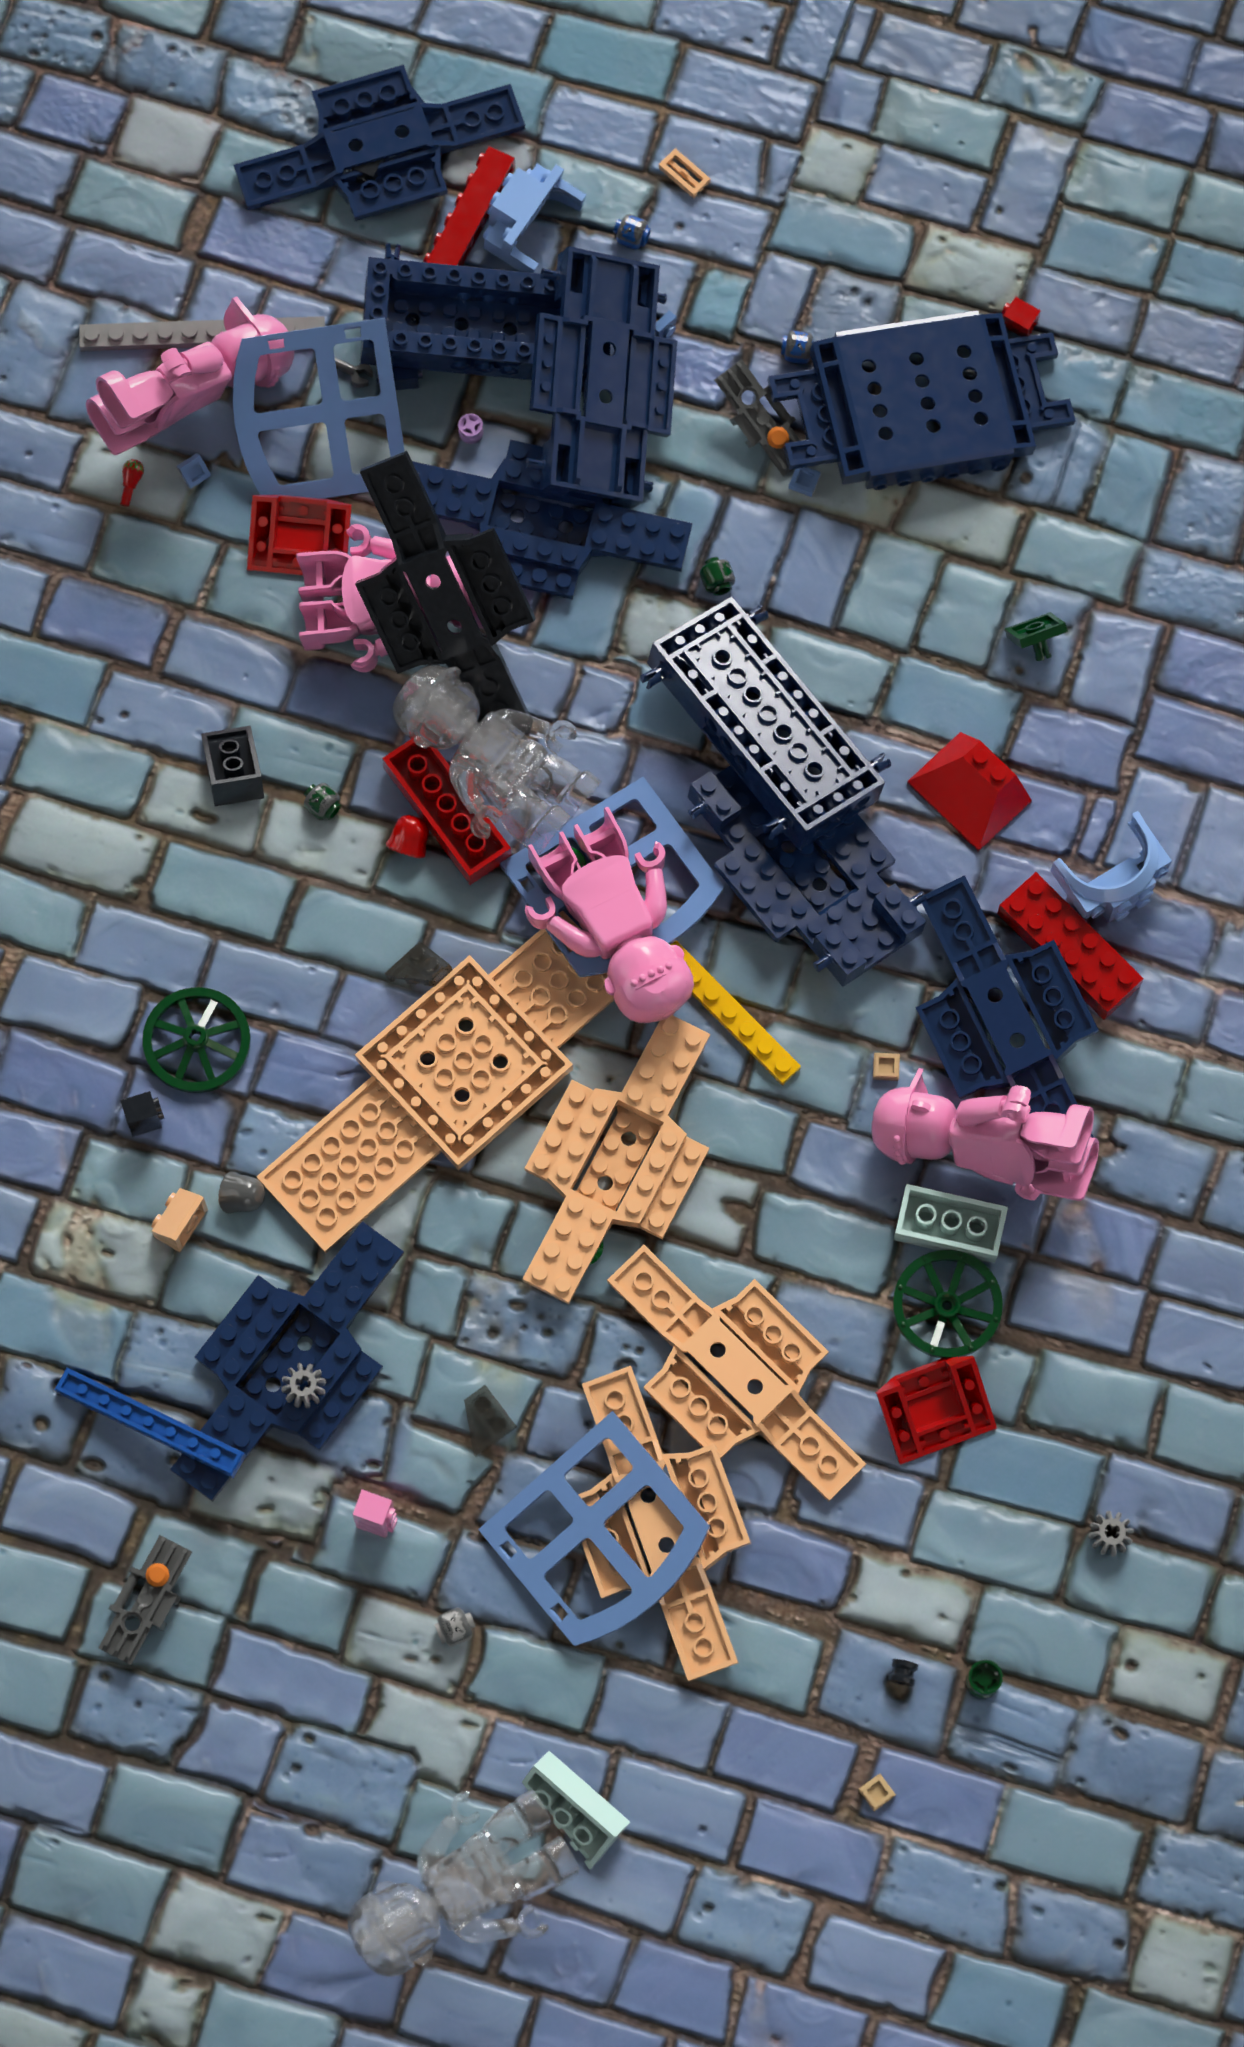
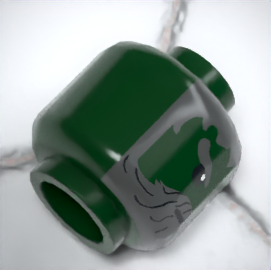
(717, 576)
(322, 801)

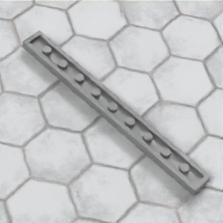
(167, 334)

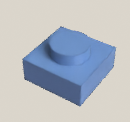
(666, 325)
(193, 470)
(804, 480)

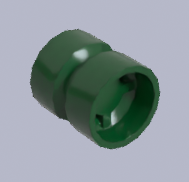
(984, 1679)

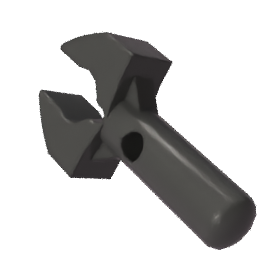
(354, 371)

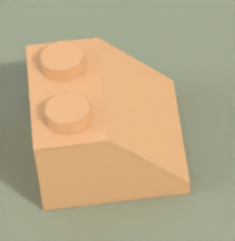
(179, 1219)

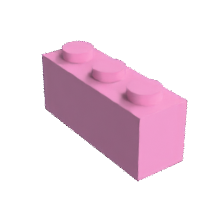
(375, 1514)

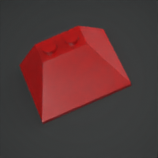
(291, 526)
(971, 789)
(935, 1407)

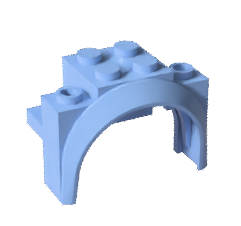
(518, 206)
(1121, 886)

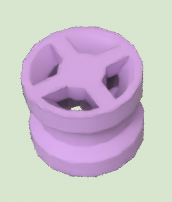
(472, 423)

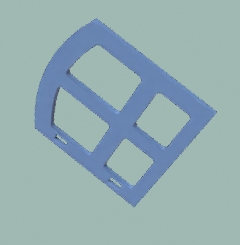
(331, 411)
(667, 833)
(590, 1523)

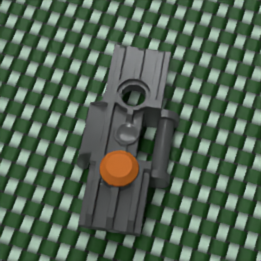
(754, 418)
(152, 1604)

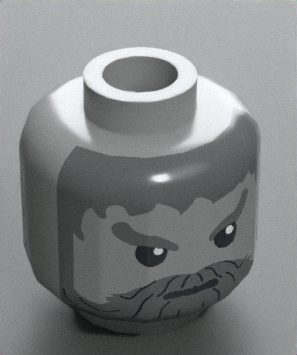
(454, 1627)

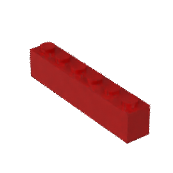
(471, 209)

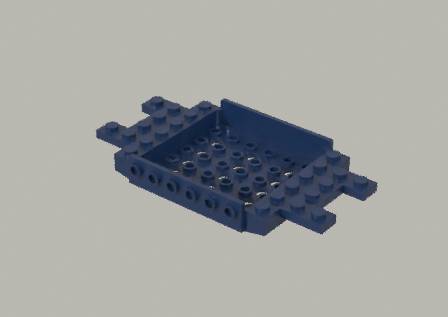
(840, 409)

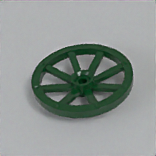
(196, 1046)
(949, 1296)

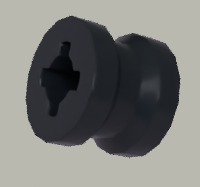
(903, 1672)

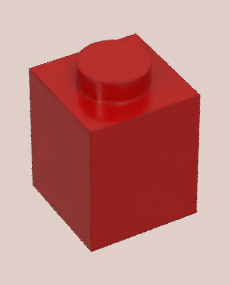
(1020, 317)

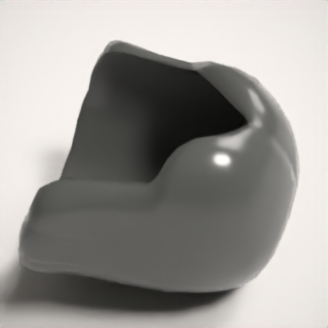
(240, 1193)

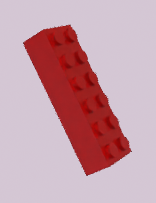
(426, 785)
(1097, 968)

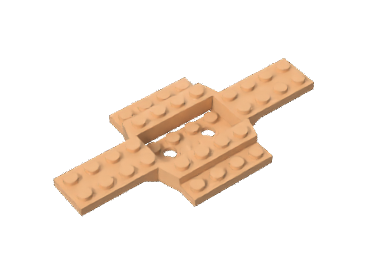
(660, 1181)
(760, 1345)
(700, 1476)

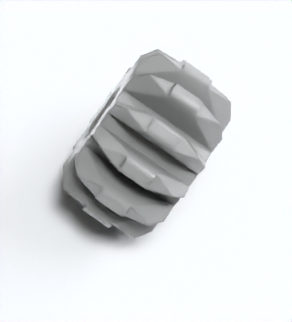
(299, 1378)
(1111, 1524)

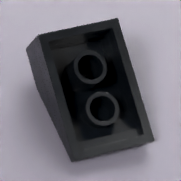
(232, 766)

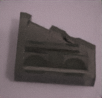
(419, 966)
(486, 1420)

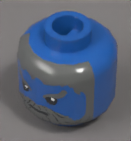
(632, 231)
(797, 346)

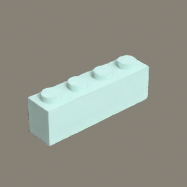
(576, 1808)

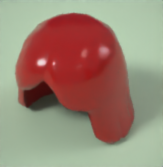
(409, 836)

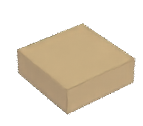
(886, 1066)
(877, 1792)

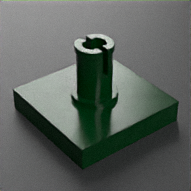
(1036, 633)

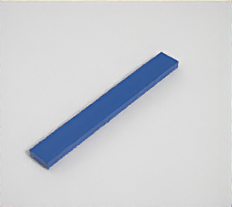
(150, 1422)

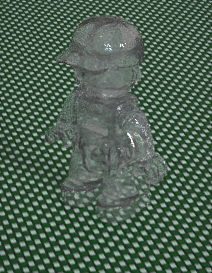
(495, 757)
(479, 1877)

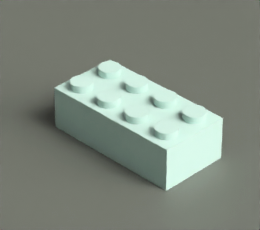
(950, 1223)

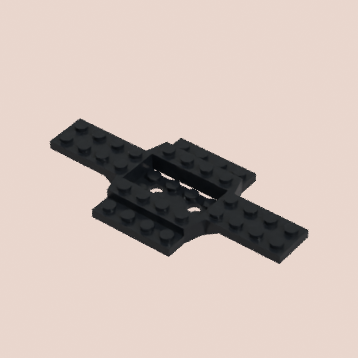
(415, 616)

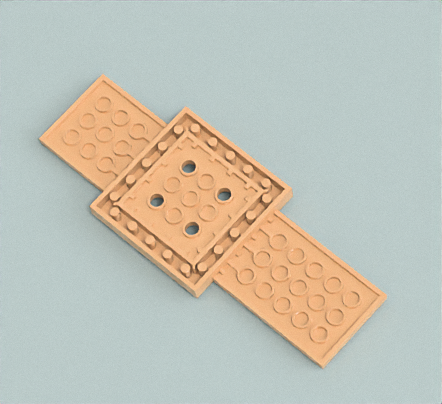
(410, 1108)

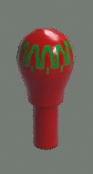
(132, 473)

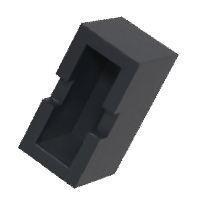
(142, 1113)

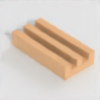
(705, 180)

